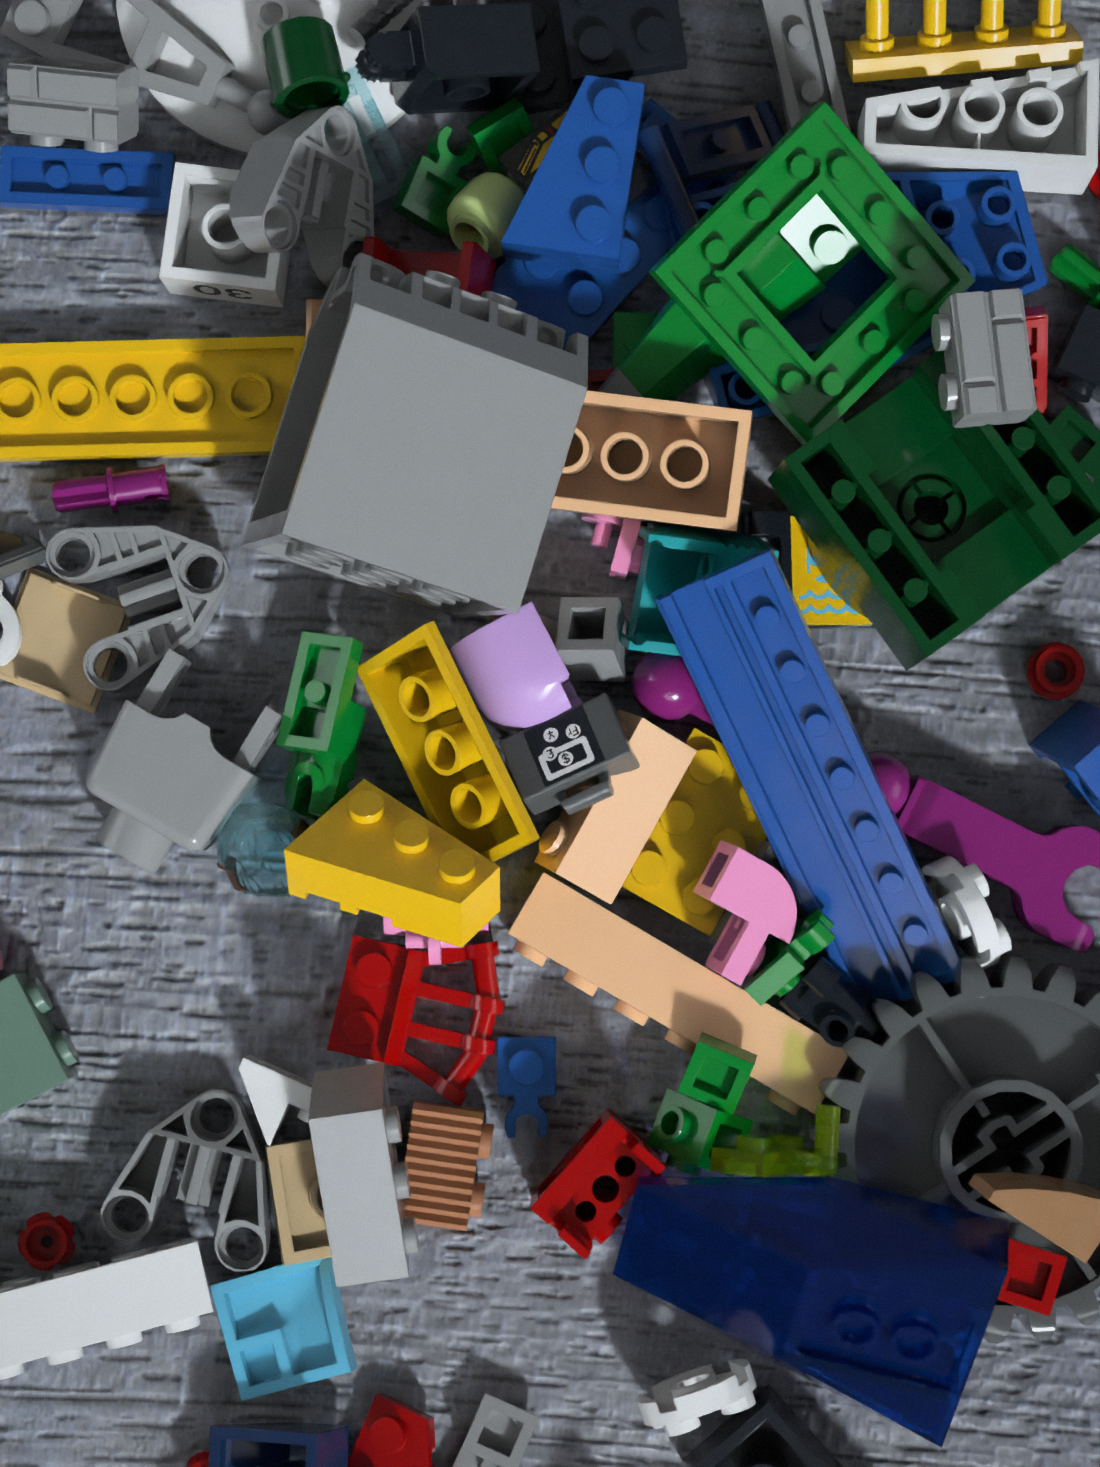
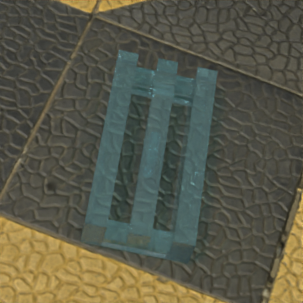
(384, 189)

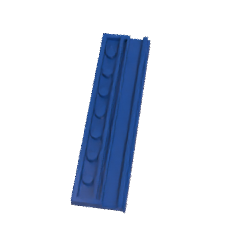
(809, 774)

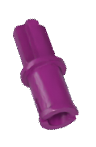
(112, 489)

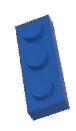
(86, 180)

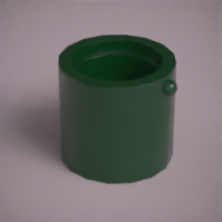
(304, 66)

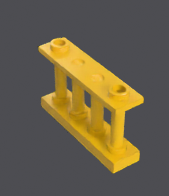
(944, 52)

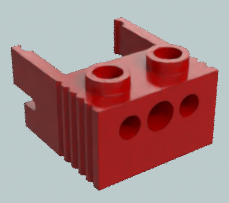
(574, 1176)

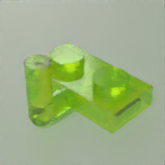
(784, 1153)

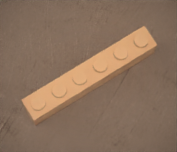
(672, 990)

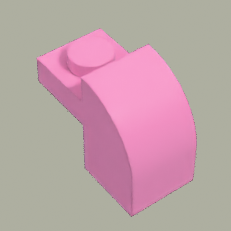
(759, 907)

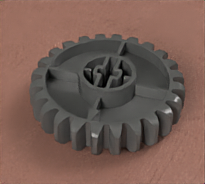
(942, 1063)

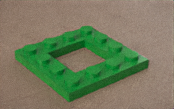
(703, 266)

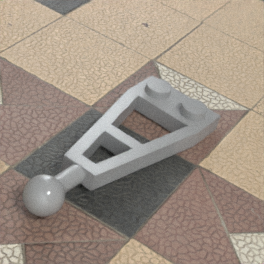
(46, 23)

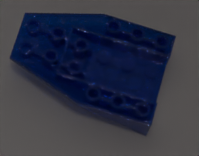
(827, 1281)

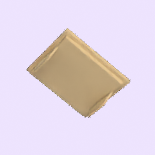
(57, 630)

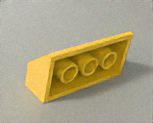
(446, 745)

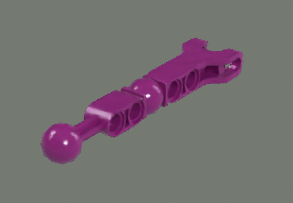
(1022, 861)

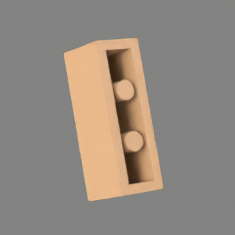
(605, 839)

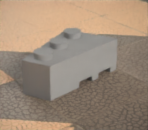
(360, 1175)

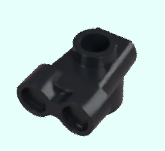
(830, 1005)

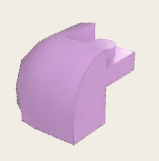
(515, 672)

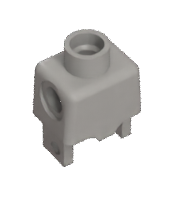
(169, 776)

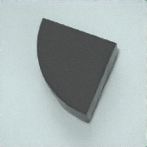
(19, 553)

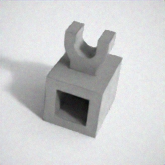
(589, 638)

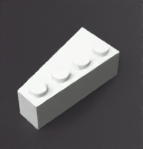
(101, 1304)

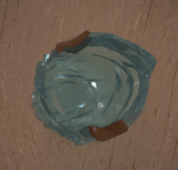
(254, 848)

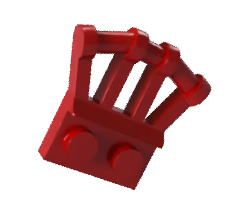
(380, 1002)

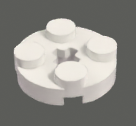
(961, 901)
(695, 1393)

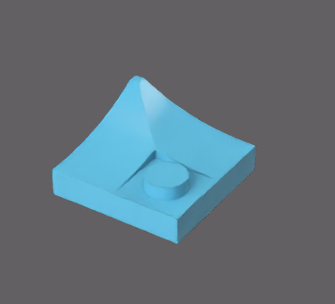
(284, 1327)

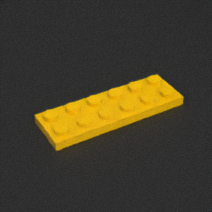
(144, 397)

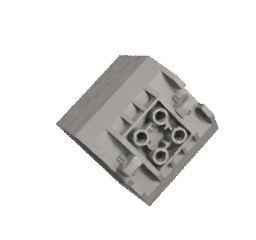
(421, 441)

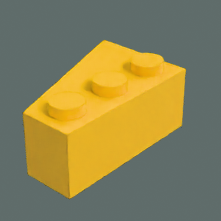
(394, 864)

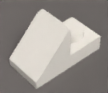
(273, 1092)

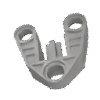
(308, 179)
(129, 550)
(246, 1189)

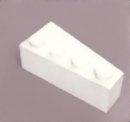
(1021, 124)

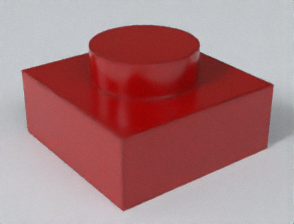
(1032, 1276)

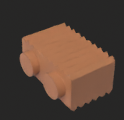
(443, 1163)

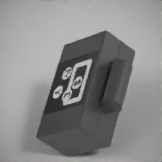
(569, 755)

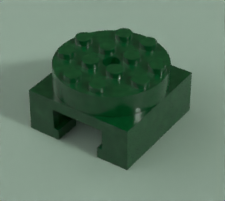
(1001, 498)

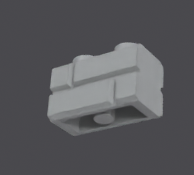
(73, 101)
(984, 358)

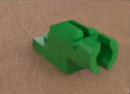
(321, 723)

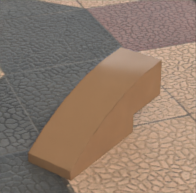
(1049, 1205)

